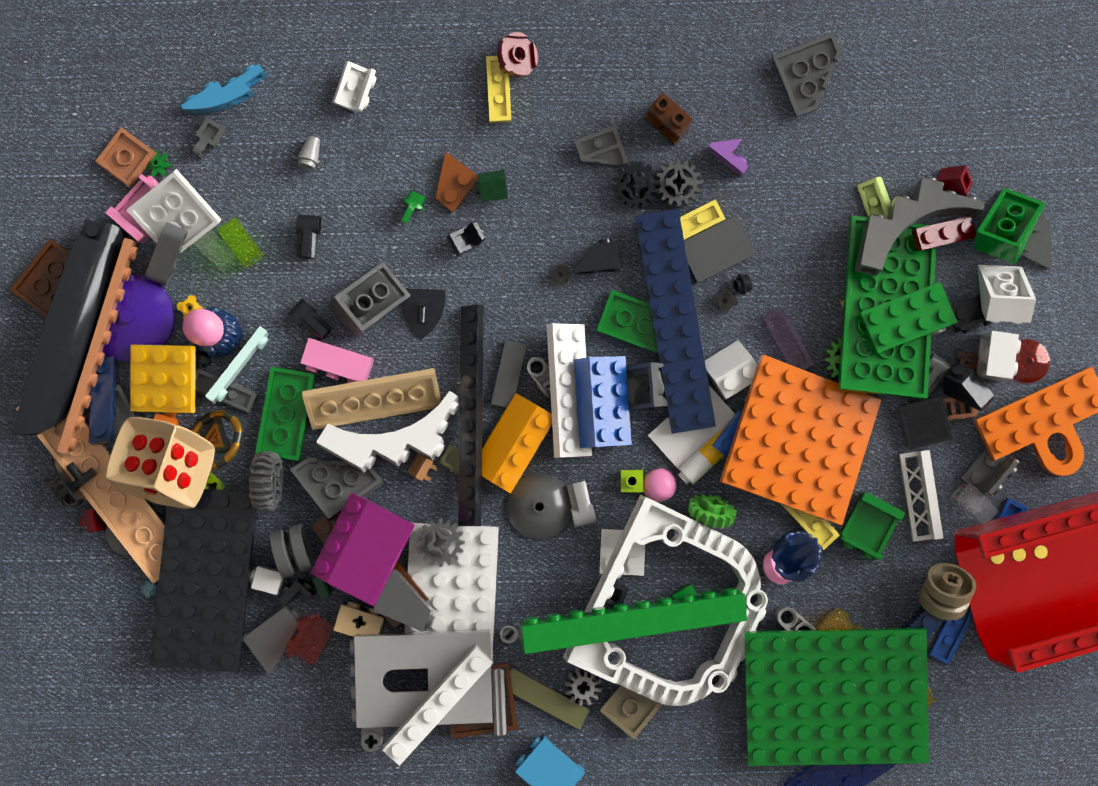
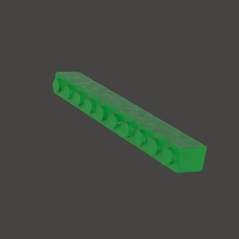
(632, 621)

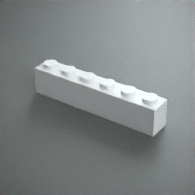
(437, 704)

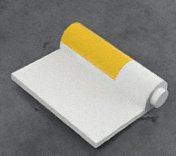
(693, 450)

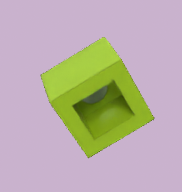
(625, 475)

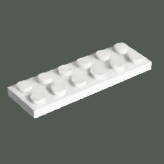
(564, 345)

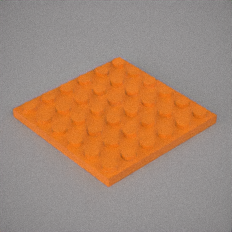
(800, 440)

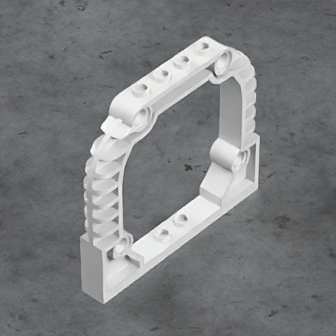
(650, 523)

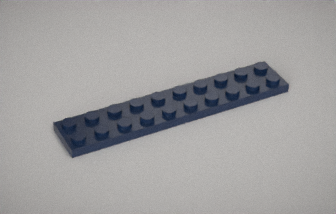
(675, 321)

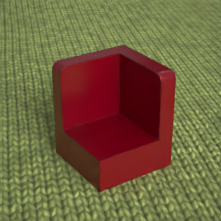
(956, 179)

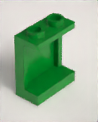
(870, 526)

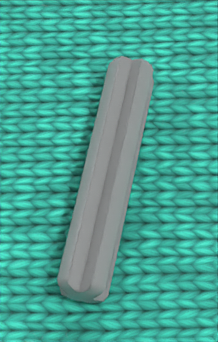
(499, 702)

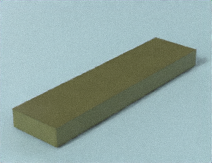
(548, 699)

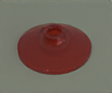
(1031, 373)

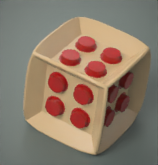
(160, 462)

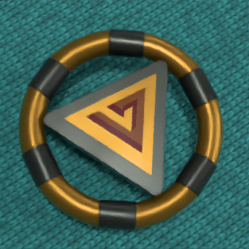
(216, 435)

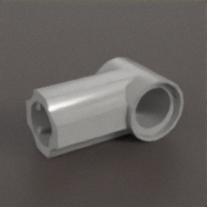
(582, 510)

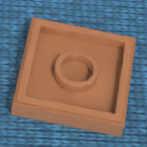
(125, 157)

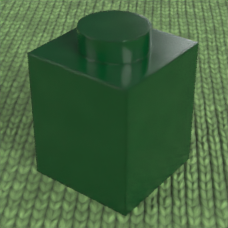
(491, 186)

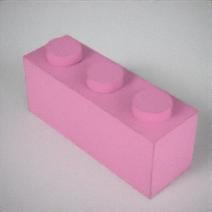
(336, 361)

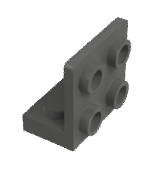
(989, 474)

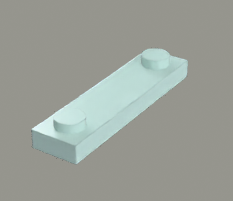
(218, 391)

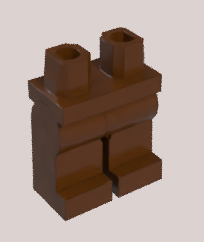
(668, 113)

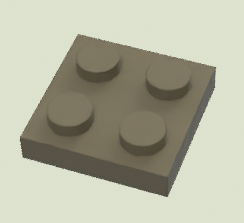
(629, 710)

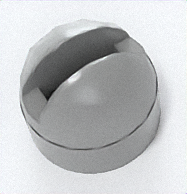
(505, 631)

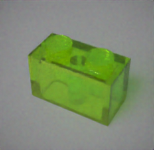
(241, 242)

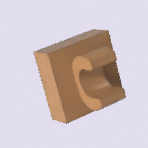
(420, 467)

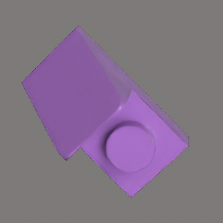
(724, 152)

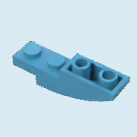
(218, 98)

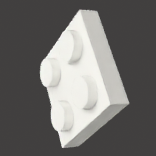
(635, 560)

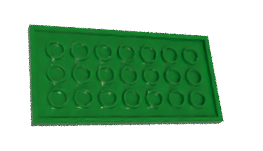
(902, 369)

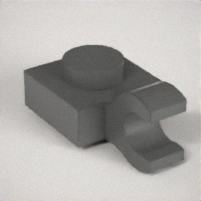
(209, 134)

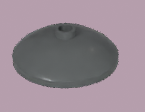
(522, 508)

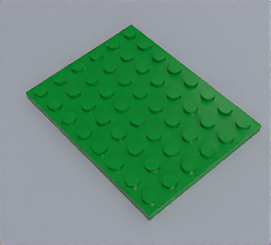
(836, 697)

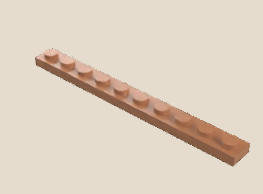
(100, 338)

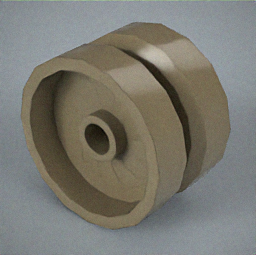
(947, 591)

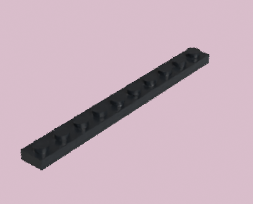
(470, 415)

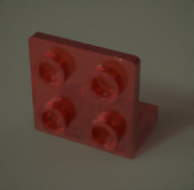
(311, 638)

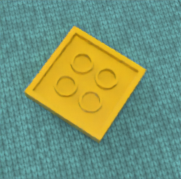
(162, 378)

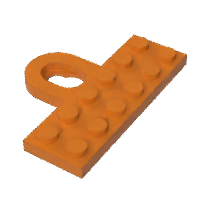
(1038, 417)

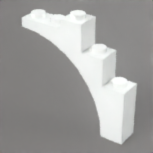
(422, 437)

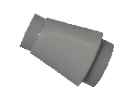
(309, 153)

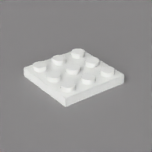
(177, 203)

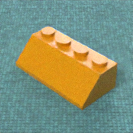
(514, 442)

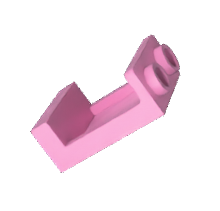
(123, 218)

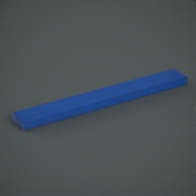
(953, 630)

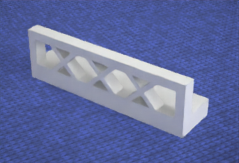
(929, 495)

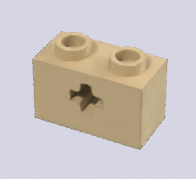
(346, 620)

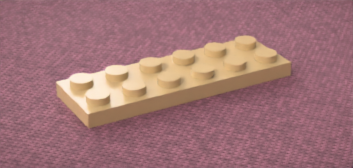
(372, 399)

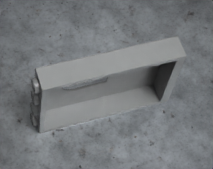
(415, 650)

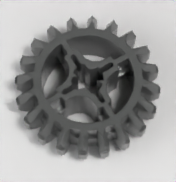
(266, 481)

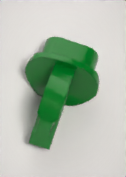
(415, 201)

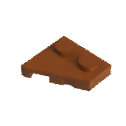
(454, 183)

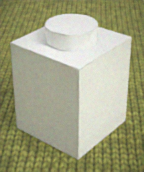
(266, 580)

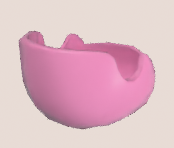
(659, 485)

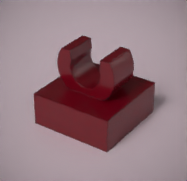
(92, 521)

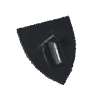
(423, 310)
(80, 479)

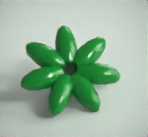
(159, 167)

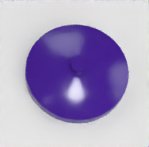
(143, 318)

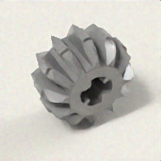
(588, 692)

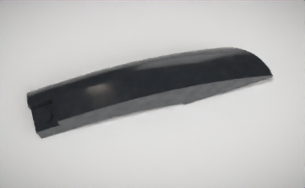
(69, 328)

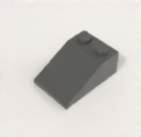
(368, 300)

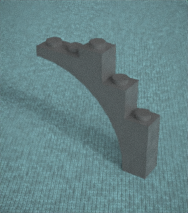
(927, 202)

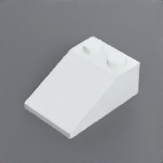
(1005, 294)

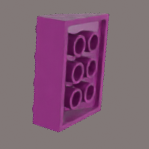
(362, 549)

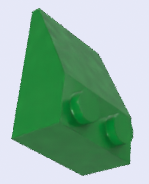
(1008, 226)

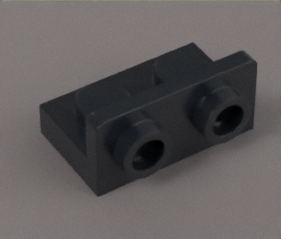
(968, 315)

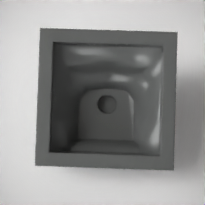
(645, 386)

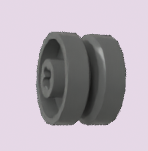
(292, 550)

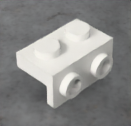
(354, 87)

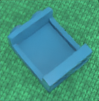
(548, 766)

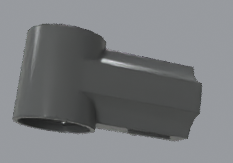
(937, 369)

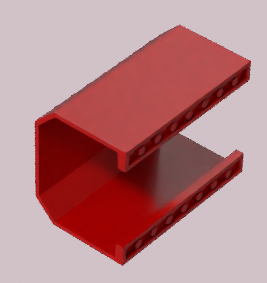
(1035, 607)

